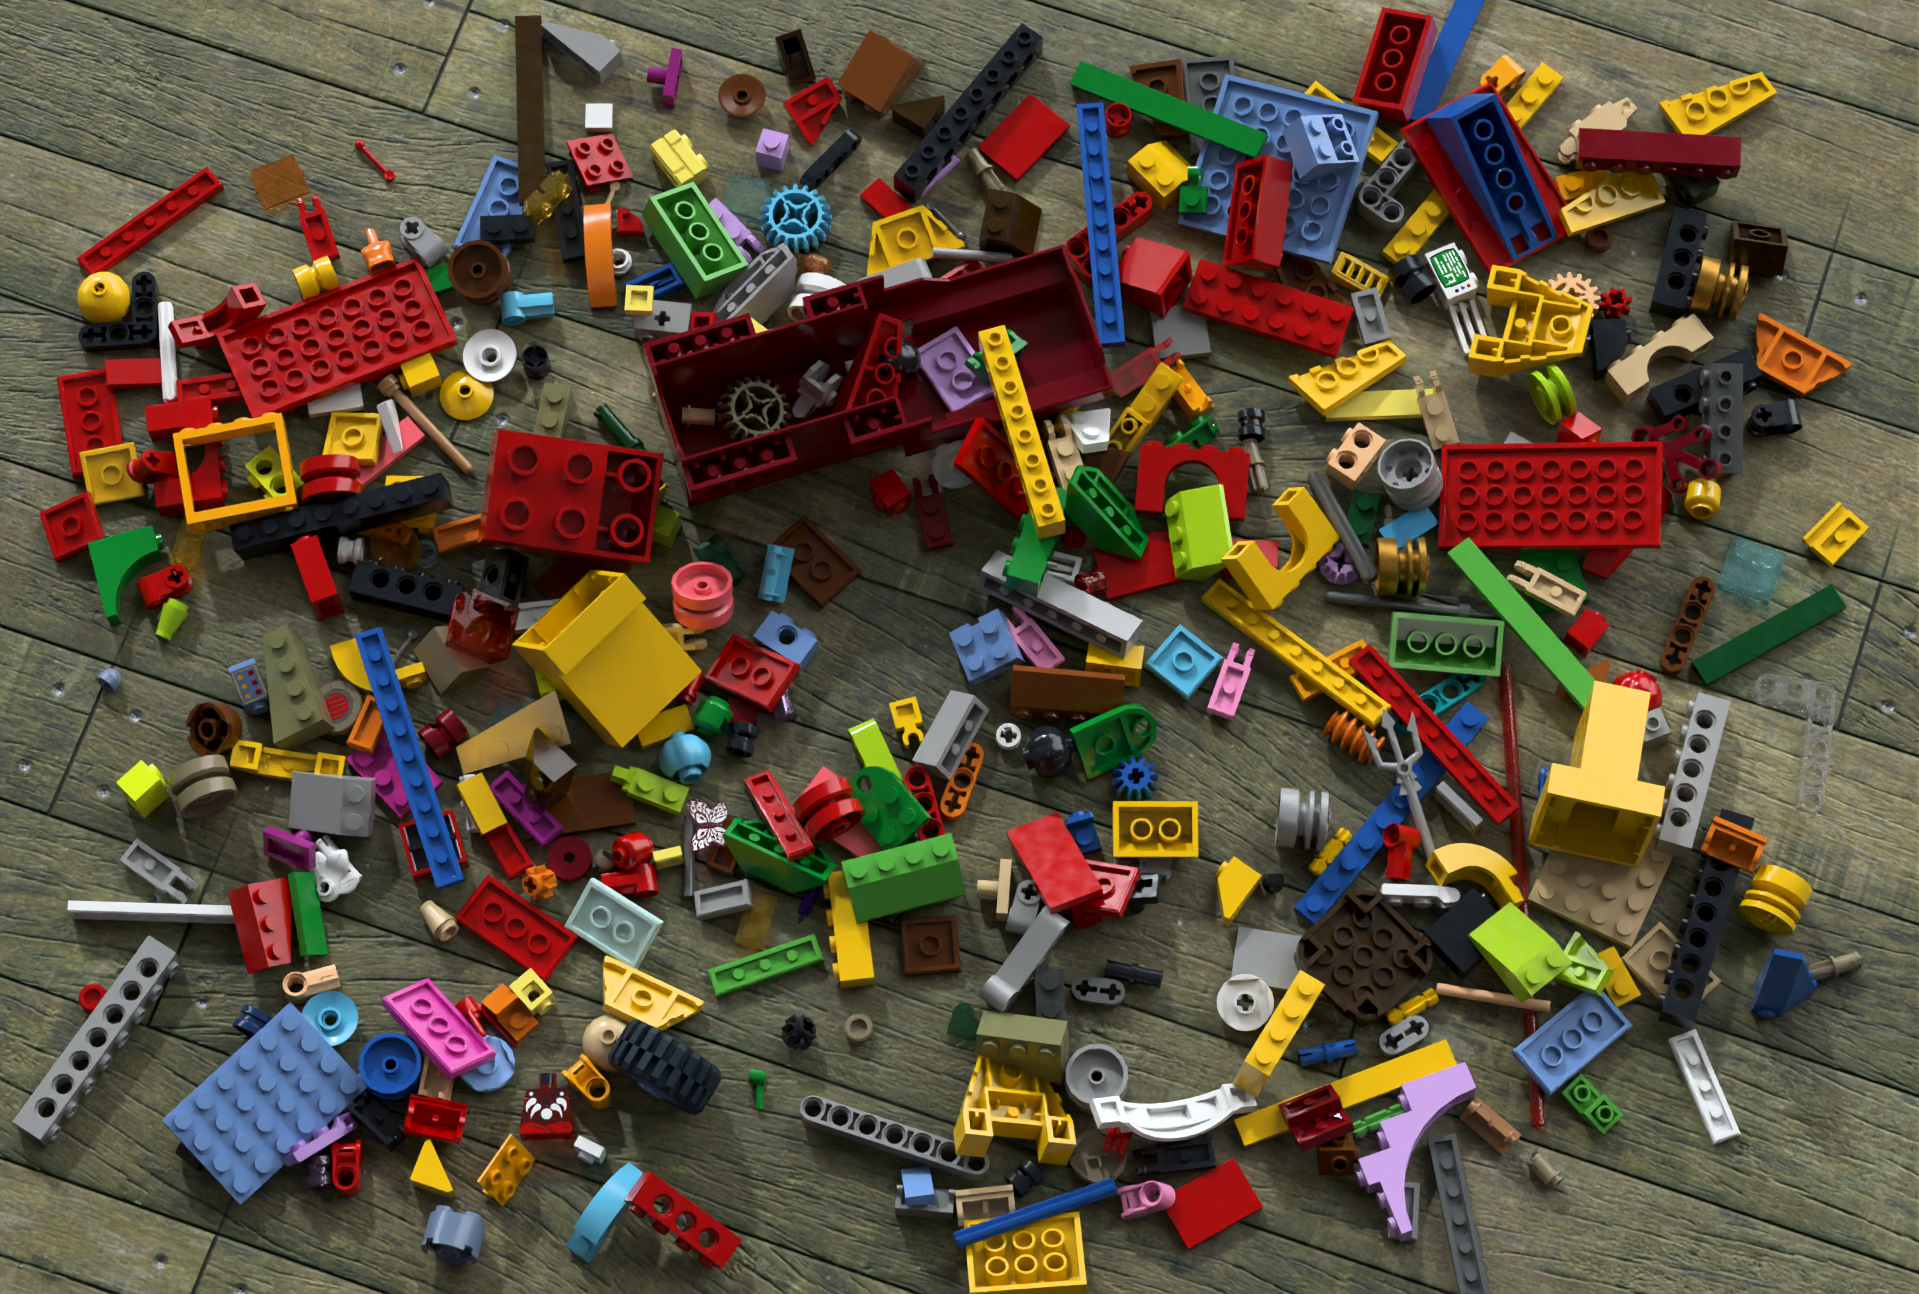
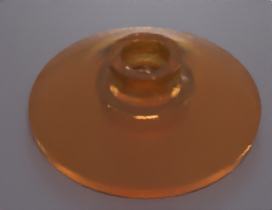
(385, 549)

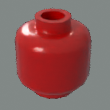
(632, 850)

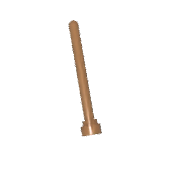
(391, 388)

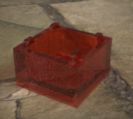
(482, 626)

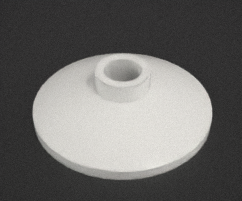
(484, 344)

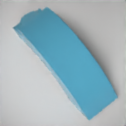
(603, 1213)

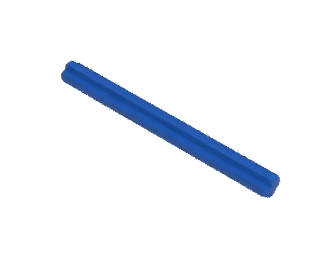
(1035, 1212)

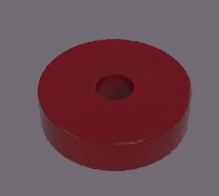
(565, 847)

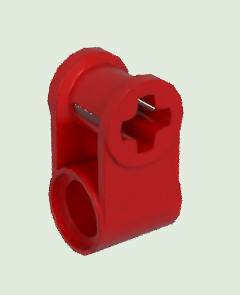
(153, 467)
(158, 587)
(347, 1161)

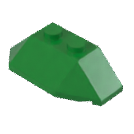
(1104, 513)
(762, 857)

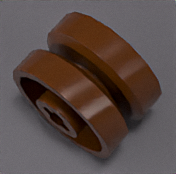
(469, 261)

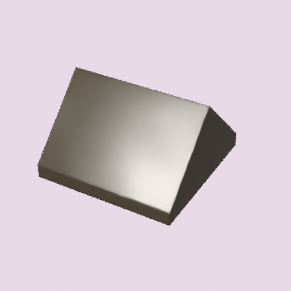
(445, 665)

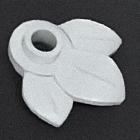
(335, 873)

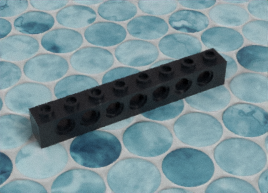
(968, 112)
(1684, 1011)

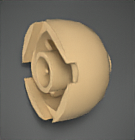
(600, 1038)

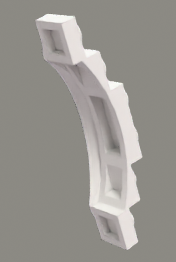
(1173, 1119)

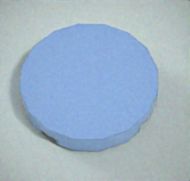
(493, 1074)

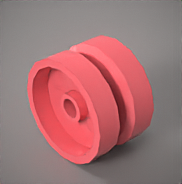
(702, 595)

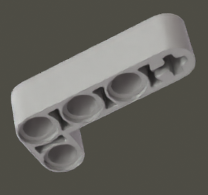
(1383, 194)
(1027, 956)

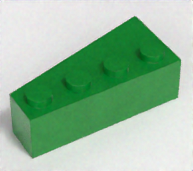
(1030, 557)

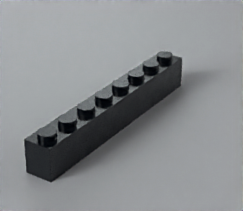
(342, 516)

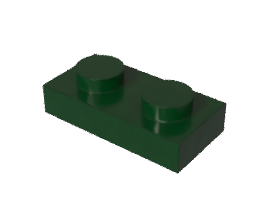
(1363, 514)

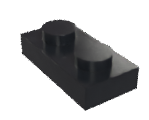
(507, 229)

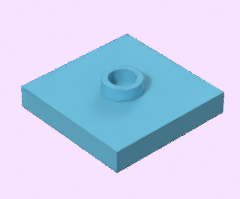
(1183, 662)

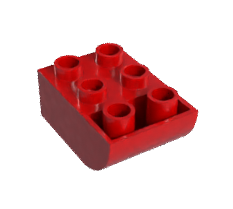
(570, 498)

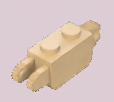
(1600, 117)

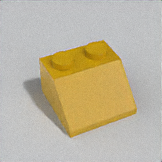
(1159, 172)

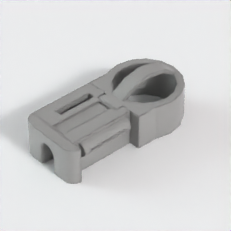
(1152, 866)

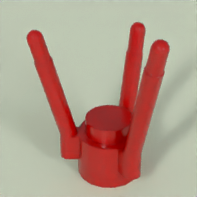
(473, 1012)

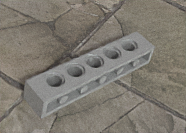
(1713, 713)

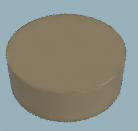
(858, 1028)

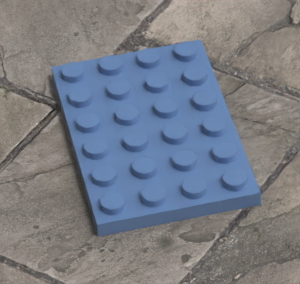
(263, 1102)

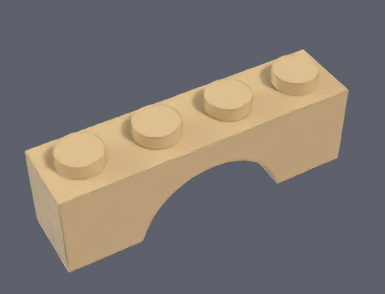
(1684, 340)

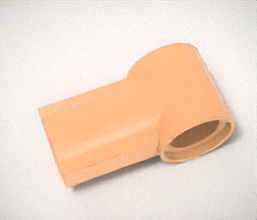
(313, 981)

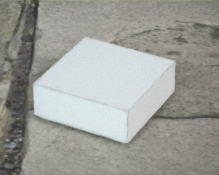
(599, 118)

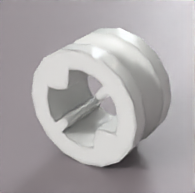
(1015, 732)

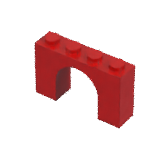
(1158, 463)
(207, 481)

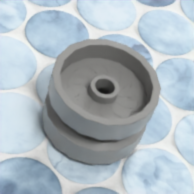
(1096, 1062)

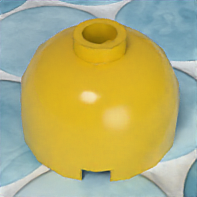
(104, 298)

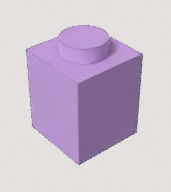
(772, 150)

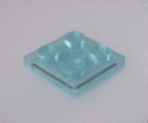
(1751, 570)

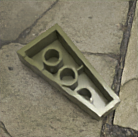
(293, 691)

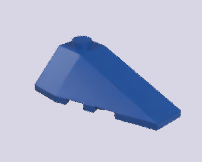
(1782, 984)

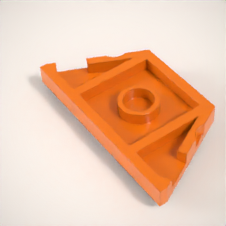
(1794, 359)

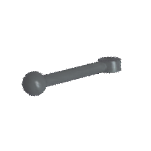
(931, 206)
(412, 636)

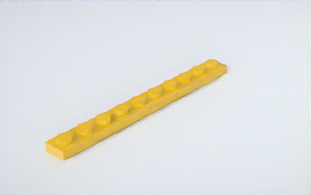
(1433, 210)

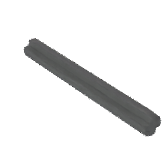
(1342, 527)

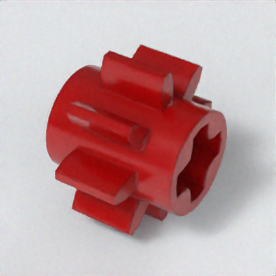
(1617, 296)

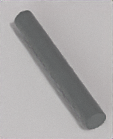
(689, 858)

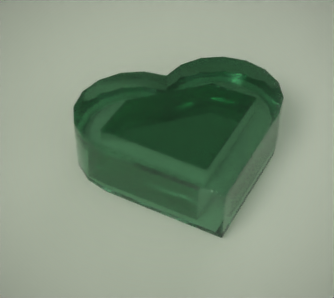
(963, 1022)

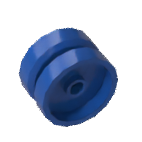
(395, 1052)

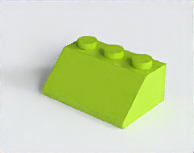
(1198, 531)

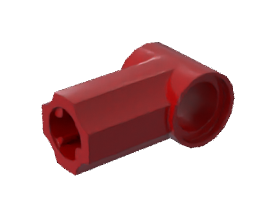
(1401, 842)
(638, 882)

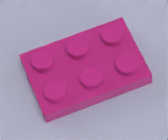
(389, 783)

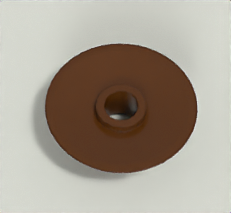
(739, 86)

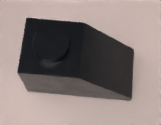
(1607, 343)

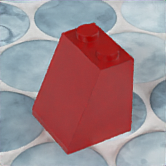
(1154, 275)

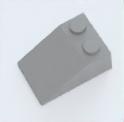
(332, 803)

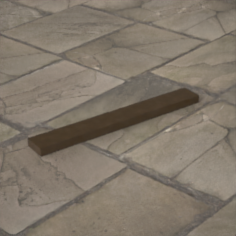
(529, 105)

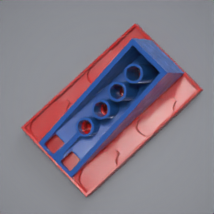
(1488, 177)

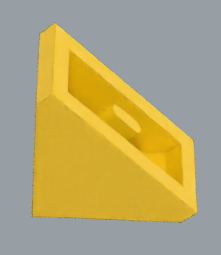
(430, 1174)

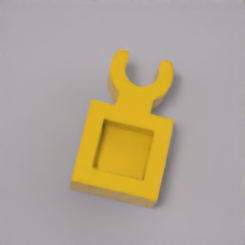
(907, 717)

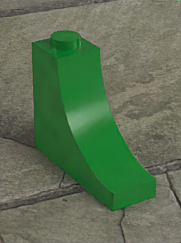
(119, 561)

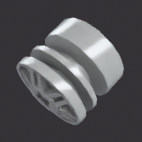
(1410, 474)
(1302, 819)

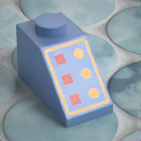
(250, 686)

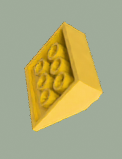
(1029, 1259)

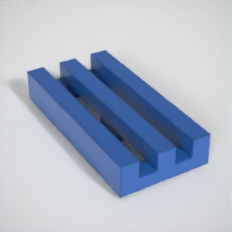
(664, 291)

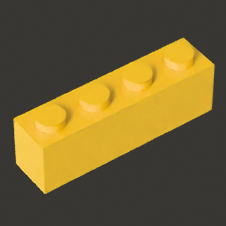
(850, 939)

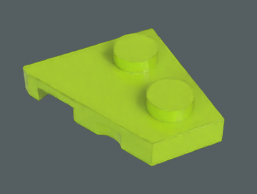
(1587, 971)

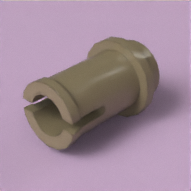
(1545, 1171)

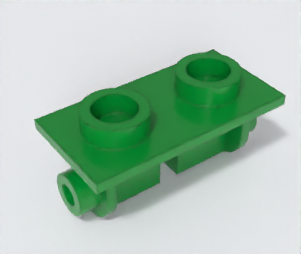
(1199, 430)

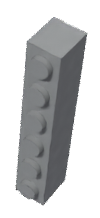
(1067, 609)

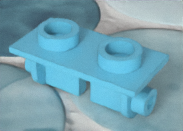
(776, 573)

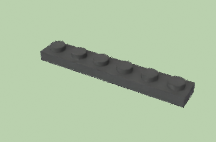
(1457, 1214)

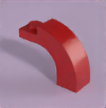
(239, 306)

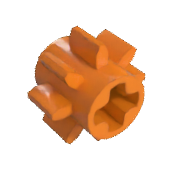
(539, 882)

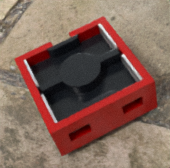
(415, 852)

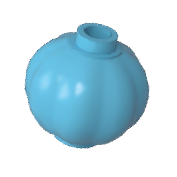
(684, 757)

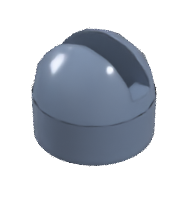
(109, 679)

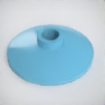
(335, 1005)

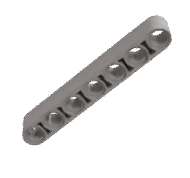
(885, 1127)

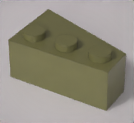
(1025, 1043)

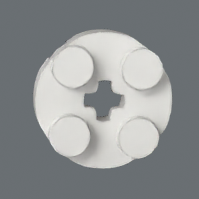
(944, 469)
(1256, 990)

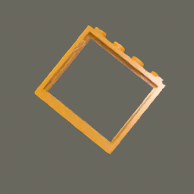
(233, 514)

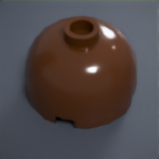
(213, 728)

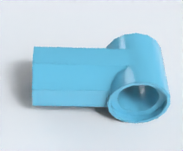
(518, 307)

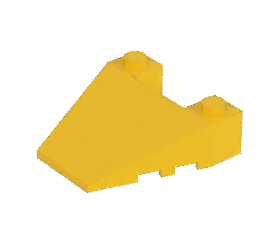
(1539, 329)
(1015, 1106)

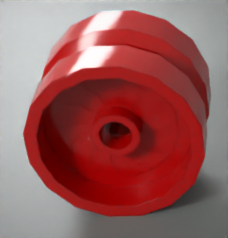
(329, 477)
(828, 810)

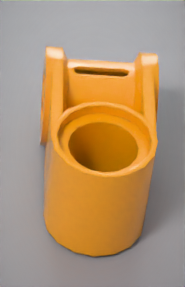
(1504, 75)
(585, 1079)

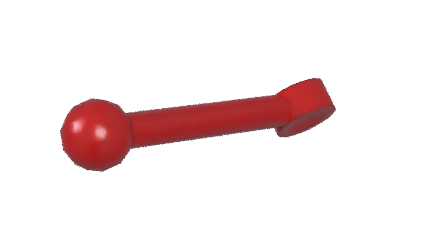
(388, 174)

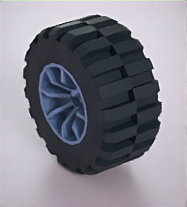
(664, 1067)

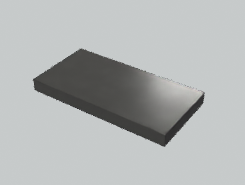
(1202, 86)

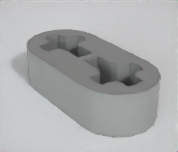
(1399, 1031)

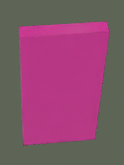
(438, 1028)

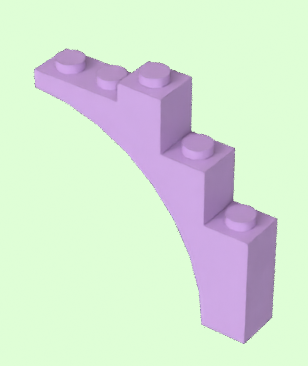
(1425, 1102)

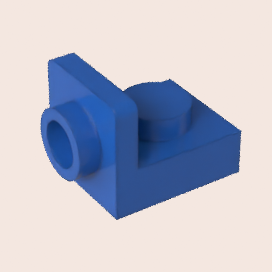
(1083, 832)

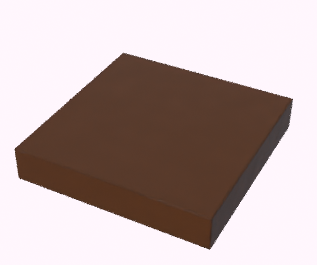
(930, 946)

